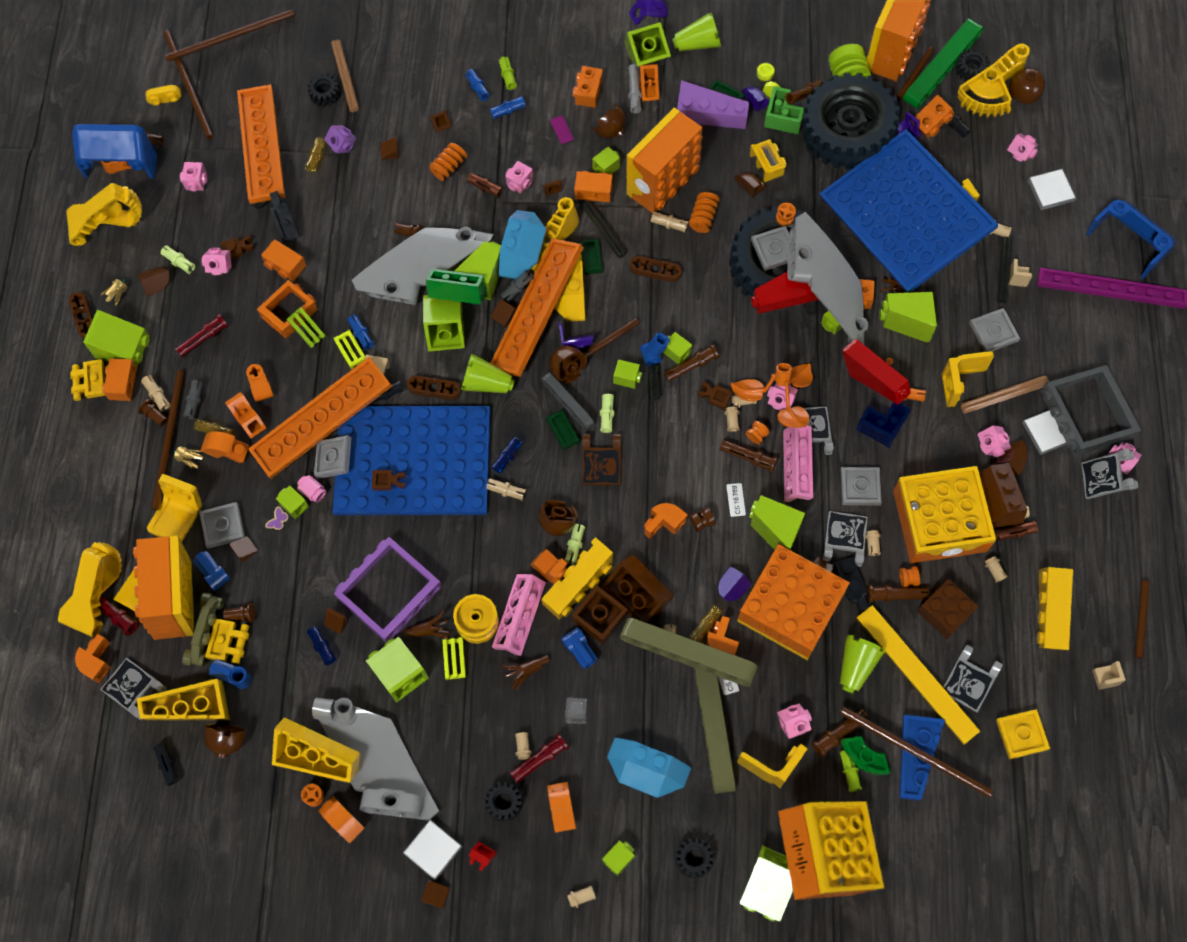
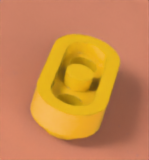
(163, 94)

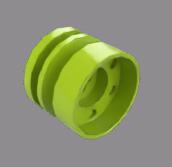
(849, 59)

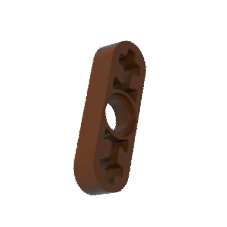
(653, 262)
(76, 311)
(437, 394)

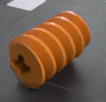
(446, 160)
(703, 212)

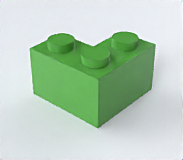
(781, 115)

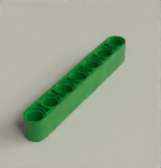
(942, 63)

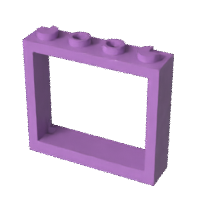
(408, 611)

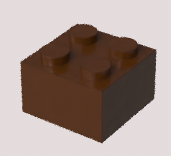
(947, 609)
(599, 615)

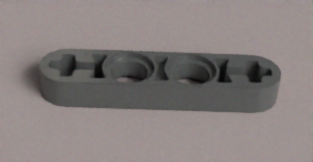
(567, 401)

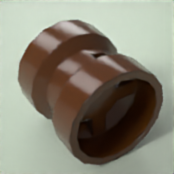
(702, 519)

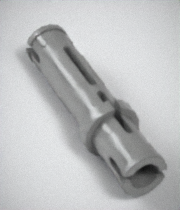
(635, 94)

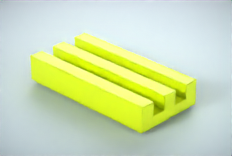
(357, 361)
(453, 641)

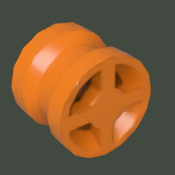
(784, 210)
(757, 432)
(909, 576)
(309, 795)

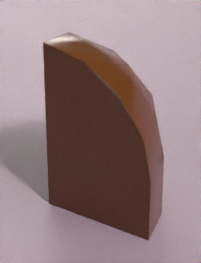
(750, 183)
(154, 280)
(1015, 456)

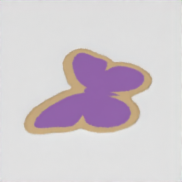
(277, 521)

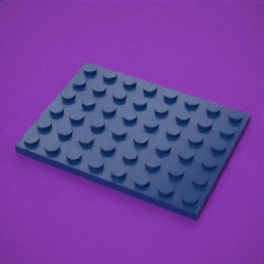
(908, 211)
(437, 449)

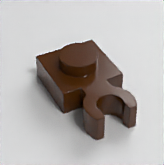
(236, 246)
(717, 397)
(384, 480)

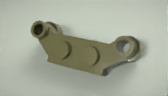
(201, 634)

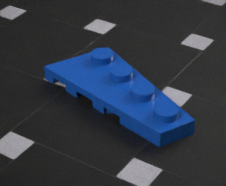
(914, 772)

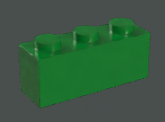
(456, 286)

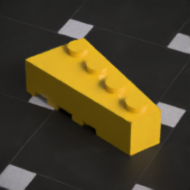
(579, 579)
(1054, 608)
(191, 702)
(312, 753)

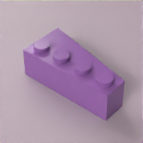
(712, 107)

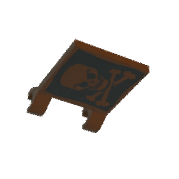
(601, 465)

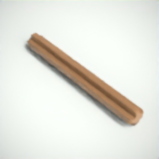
(345, 76)
(1003, 394)

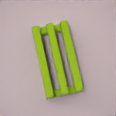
(316, 338)

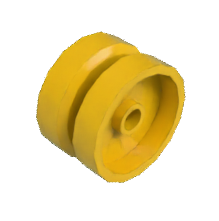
(465, 617)

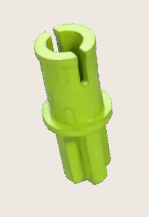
(507, 73)
(850, 772)

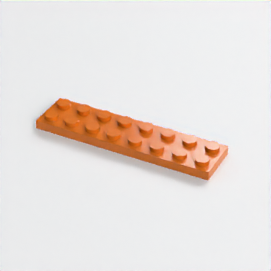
(260, 143)
(536, 306)
(320, 417)

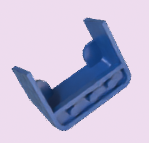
(113, 143)
(1140, 224)

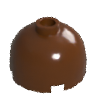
(1027, 85)
(611, 124)
(567, 363)
(557, 517)
(224, 739)

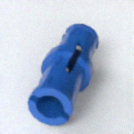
(477, 85)
(507, 107)
(360, 332)

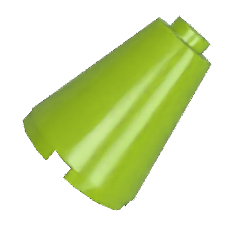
(698, 35)
(485, 377)
(858, 662)

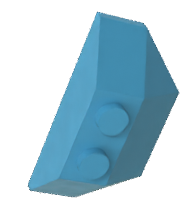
(521, 244)
(646, 768)

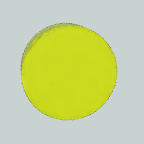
(765, 72)
(768, 88)

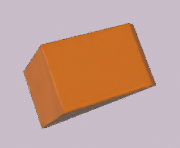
(649, 82)

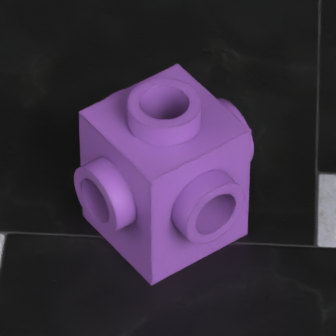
(340, 139)

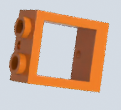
(265, 309)

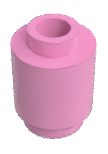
(311, 488)

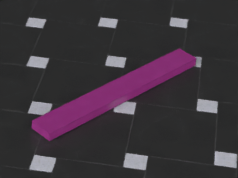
(1112, 288)

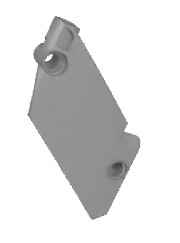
(413, 259)
(827, 275)
(384, 764)

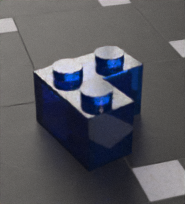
(884, 427)

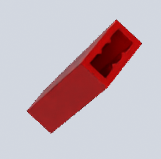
(781, 294)
(875, 372)

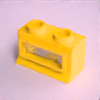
(768, 159)

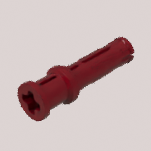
(211, 332)
(118, 617)
(546, 753)

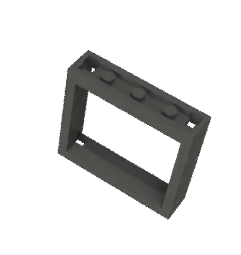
(1114, 399)

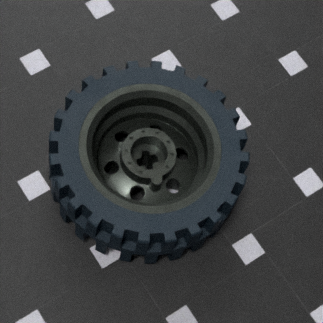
(846, 135)
(743, 257)

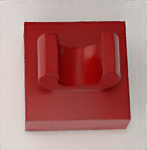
(482, 854)

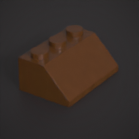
(1003, 495)
(637, 590)

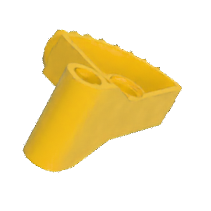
(994, 88)
(103, 209)
(559, 226)
(90, 583)

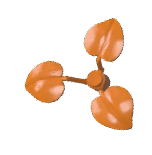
(785, 374)

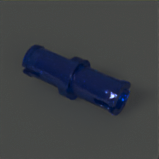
(506, 455)
(321, 645)

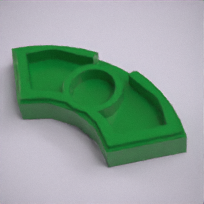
(864, 757)

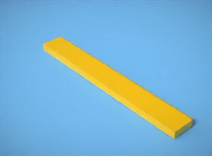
(918, 675)

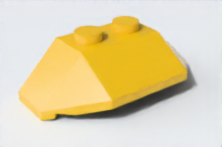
(571, 300)

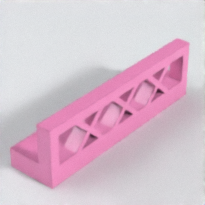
(798, 462)
(522, 614)

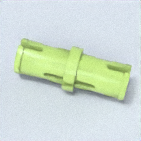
(178, 259)
(607, 413)
(574, 544)

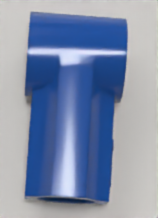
(652, 350)
(213, 574)
(576, 643)
(229, 674)

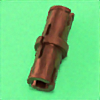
(484, 185)
(1016, 531)

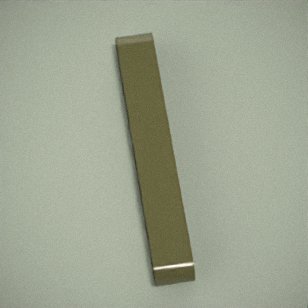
(689, 652)
(715, 732)

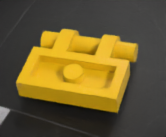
(93, 379)
(221, 640)

